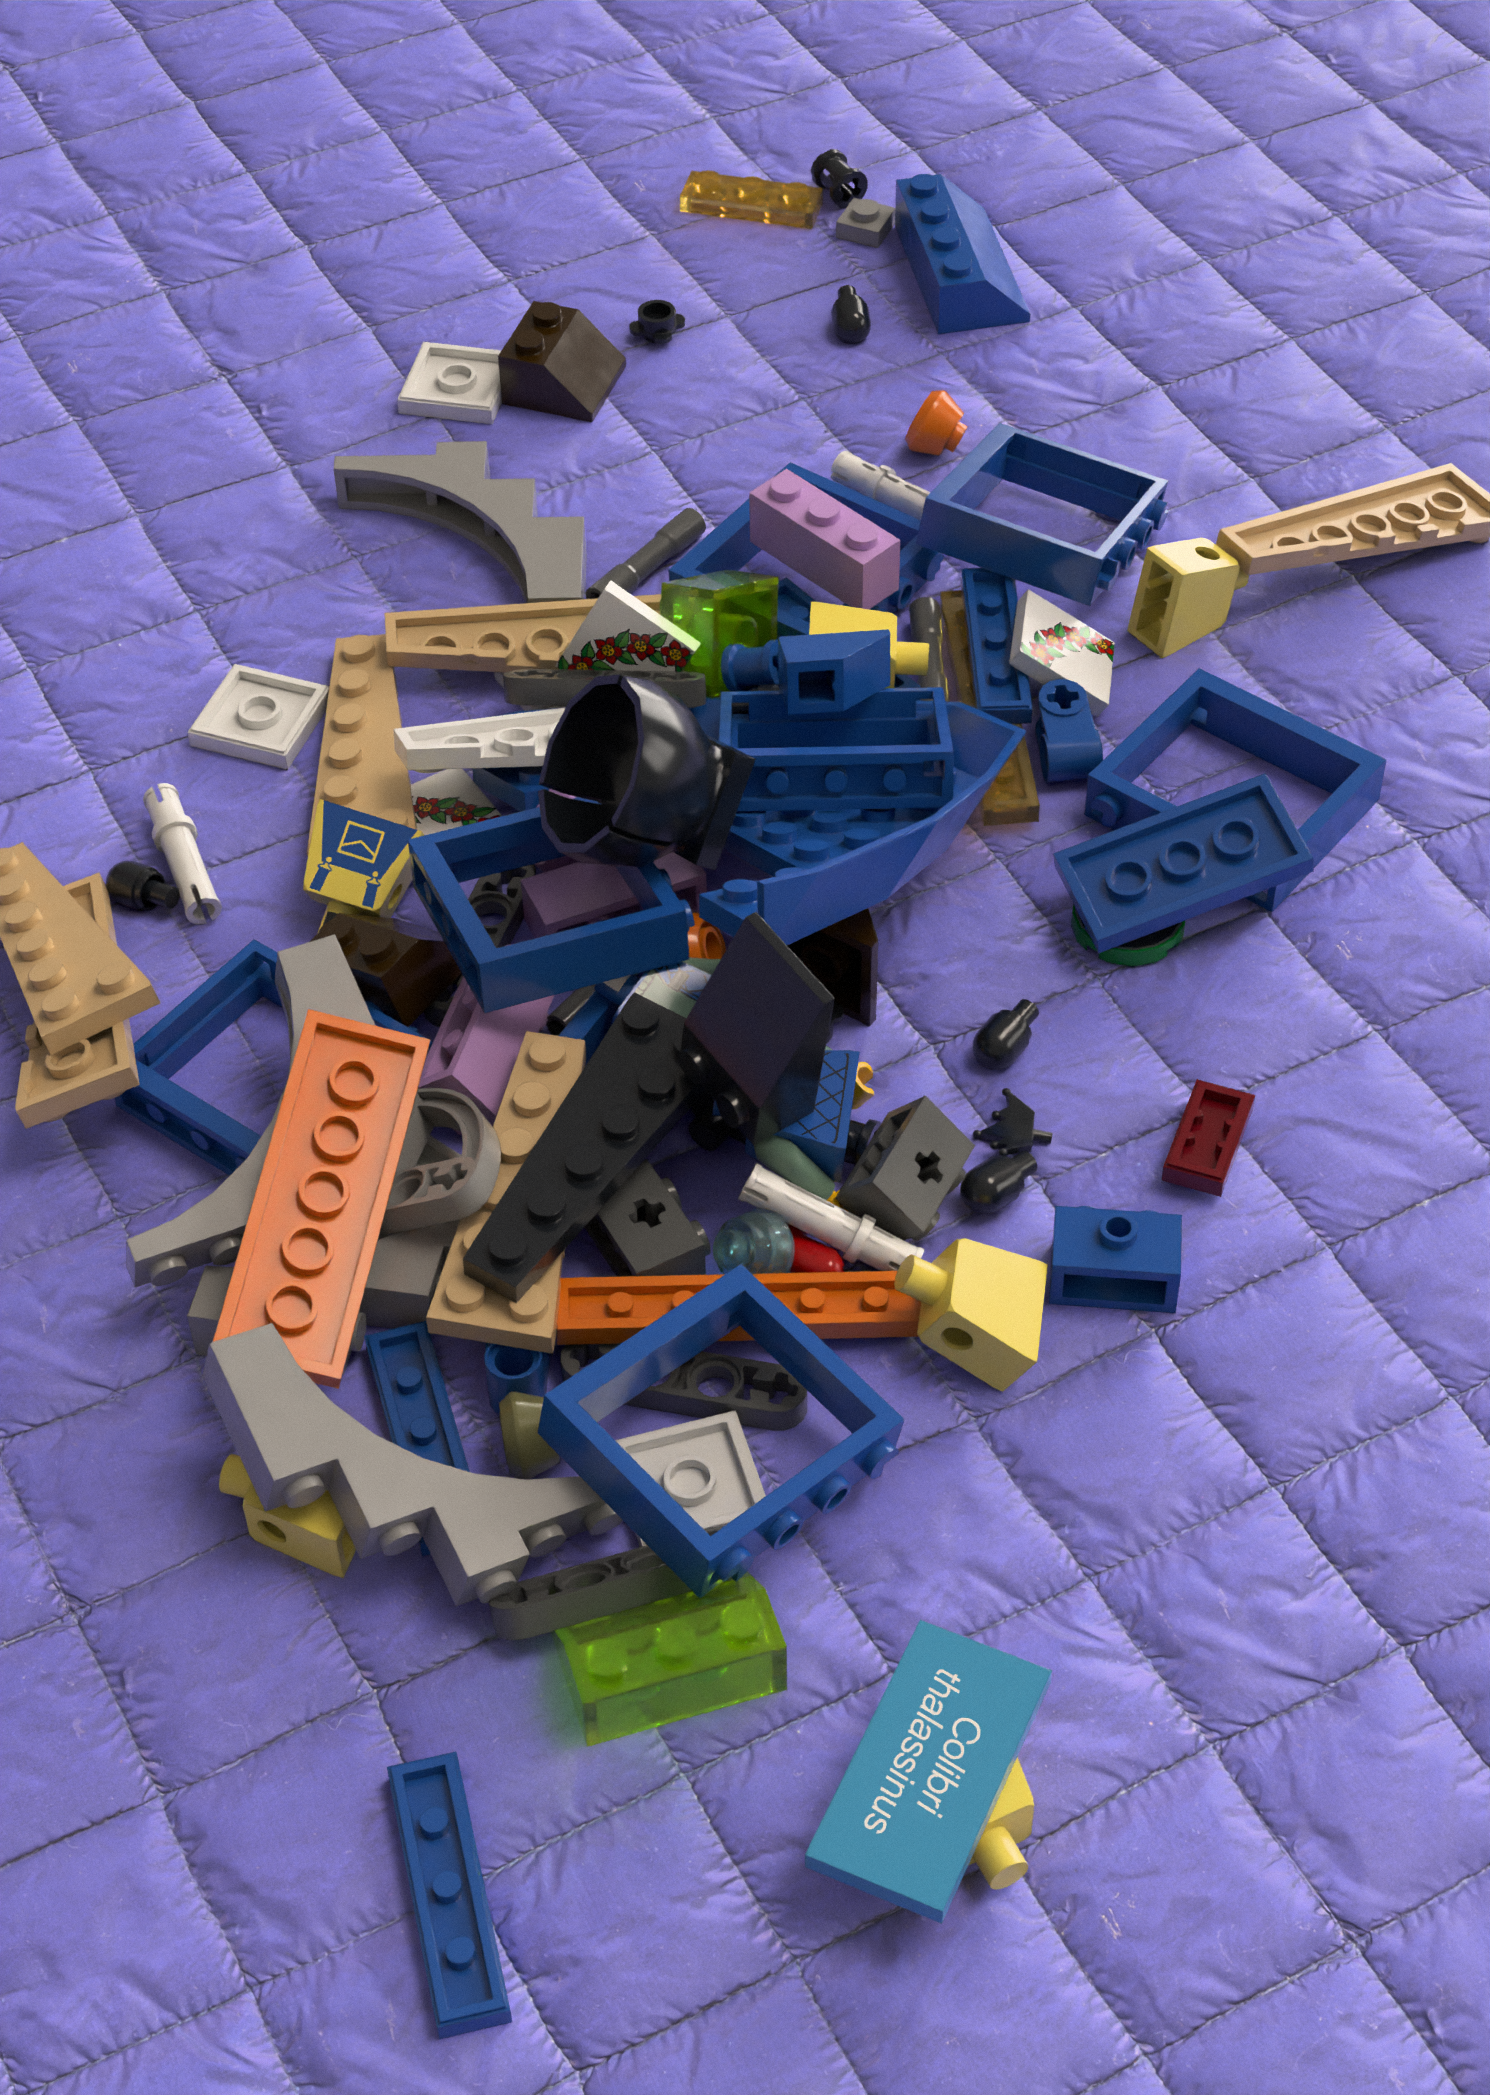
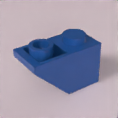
(832, 669)

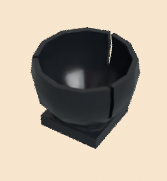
(651, 771)

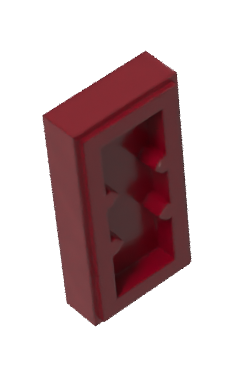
(1208, 1138)

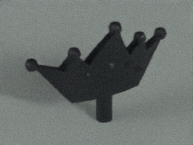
(1015, 1128)

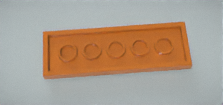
(325, 1190)

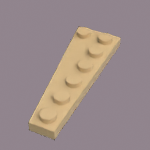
(1384, 518)
(488, 636)
(357, 744)
(62, 957)
(90, 1069)
(463, 1307)

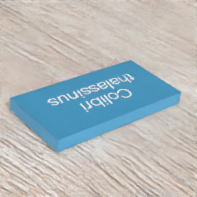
(929, 1771)

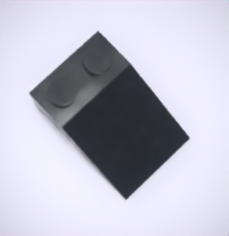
(758, 1034)

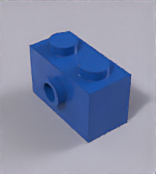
(1116, 1259)

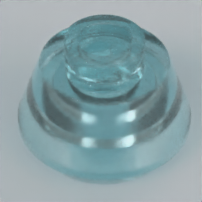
(755, 1240)

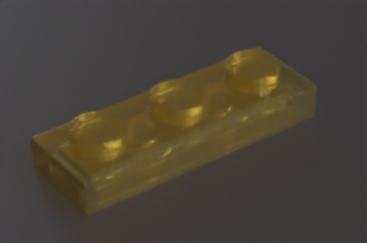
(751, 199)

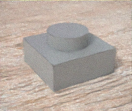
(865, 222)

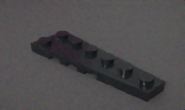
(592, 1145)

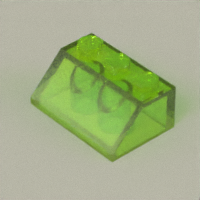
(672, 1659)

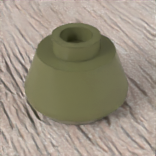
(524, 1448)

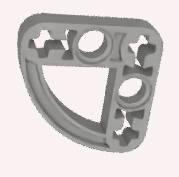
(445, 1188)

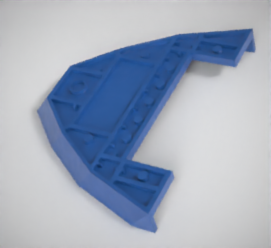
(825, 859)

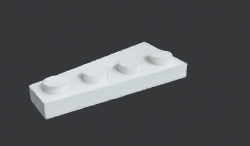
(478, 742)

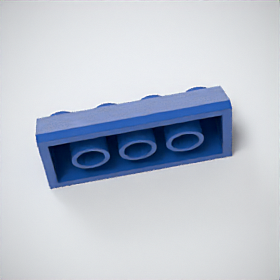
(955, 257)

